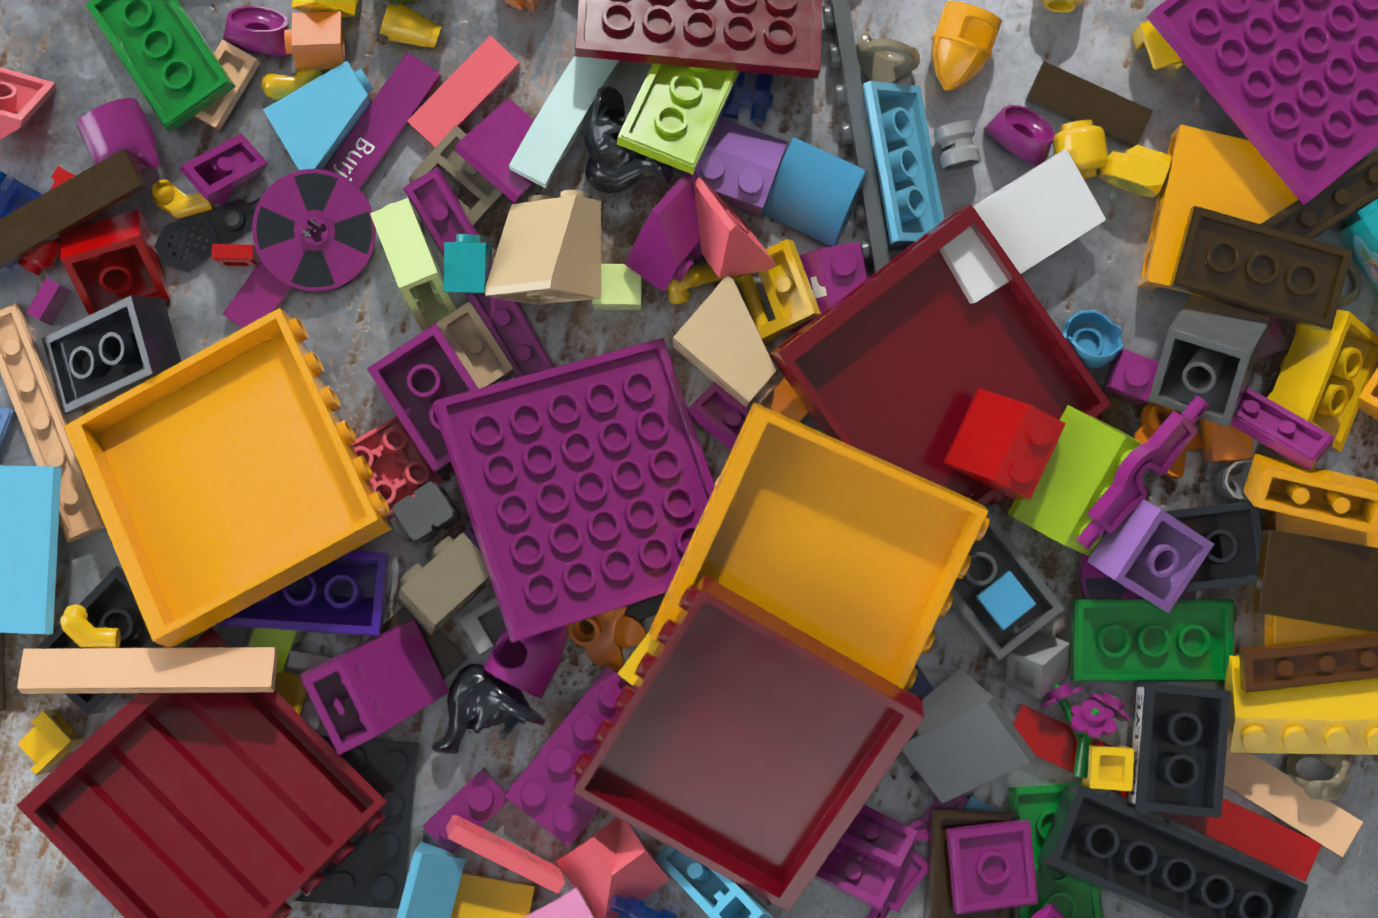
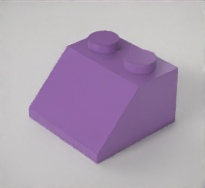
(741, 165)
(1152, 555)

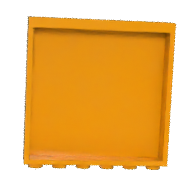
(227, 478)
(831, 543)

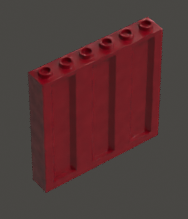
(205, 805)

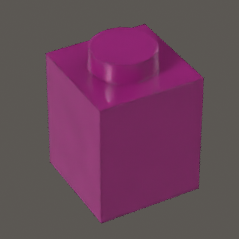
(1130, 378)

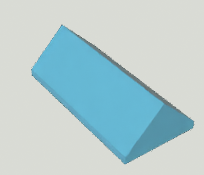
(902, 162)
(28, 547)
(431, 883)

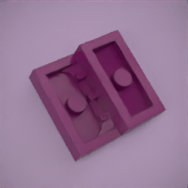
(868, 858)

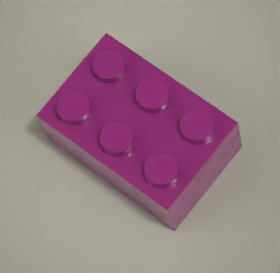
(413, 380)

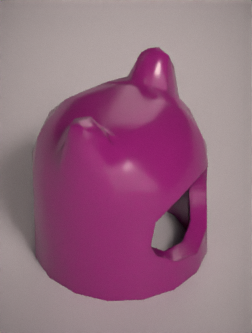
(118, 127)
(528, 662)

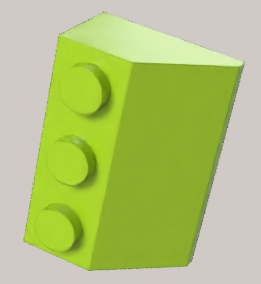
(1074, 478)

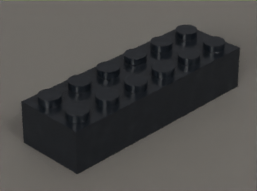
(1160, 864)

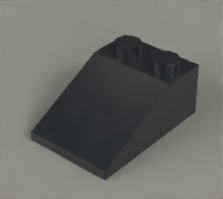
(110, 352)
(1236, 540)

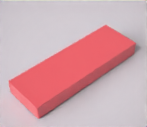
(464, 91)
(505, 853)

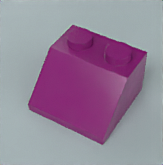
(668, 237)

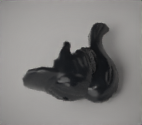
(611, 165)
(479, 702)

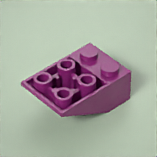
(374, 685)

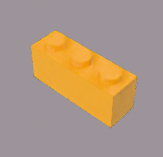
(1313, 493)

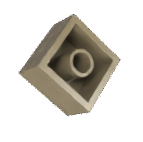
(444, 585)

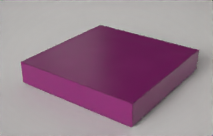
(493, 146)
(992, 866)

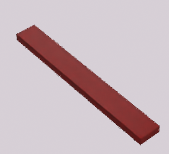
(1236, 827)

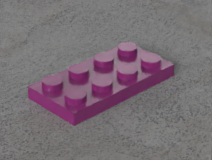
(547, 783)

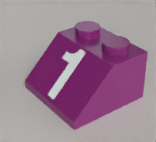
(833, 273)

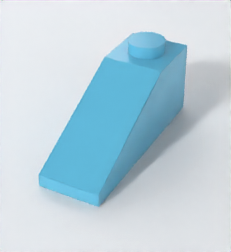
(711, 890)

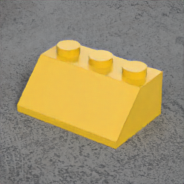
(1327, 374)

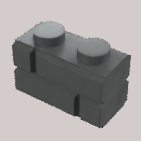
(425, 513)

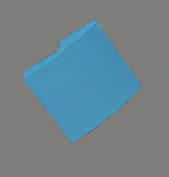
(814, 192)

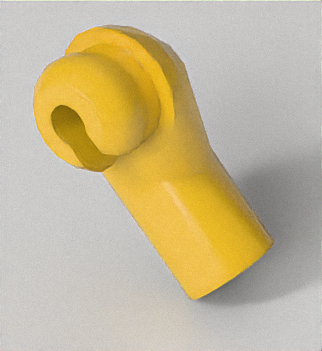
(178, 203)

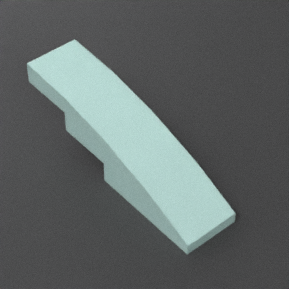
(561, 118)

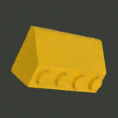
(1304, 718)

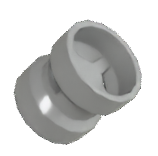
(957, 145)
(1225, 477)

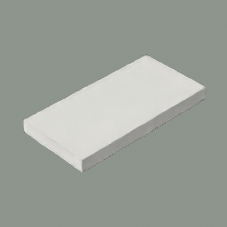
(1029, 222)

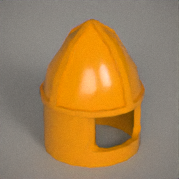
(962, 43)

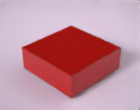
(235, 255)

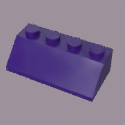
(337, 598)

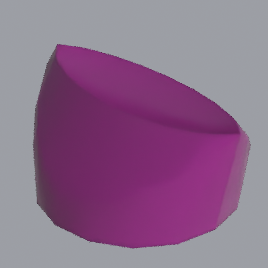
(257, 29)
(1022, 133)

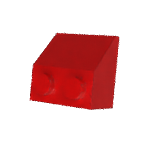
(113, 261)
(1004, 444)

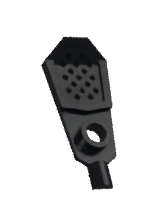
(214, 229)

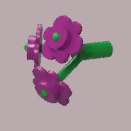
(1091, 718)

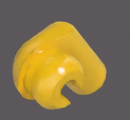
(280, 86)
(697, 276)
(84, 634)

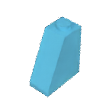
(320, 115)

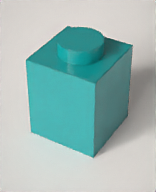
(466, 264)

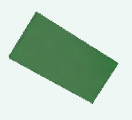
(163, 56)
(1145, 644)
(1068, 895)

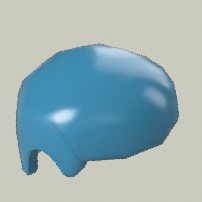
(1093, 338)

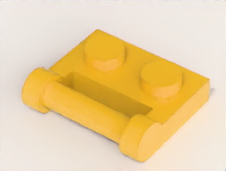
(786, 290)

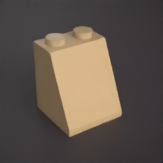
(549, 251)
(727, 346)

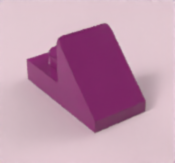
(224, 168)

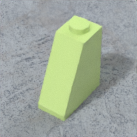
(413, 263)

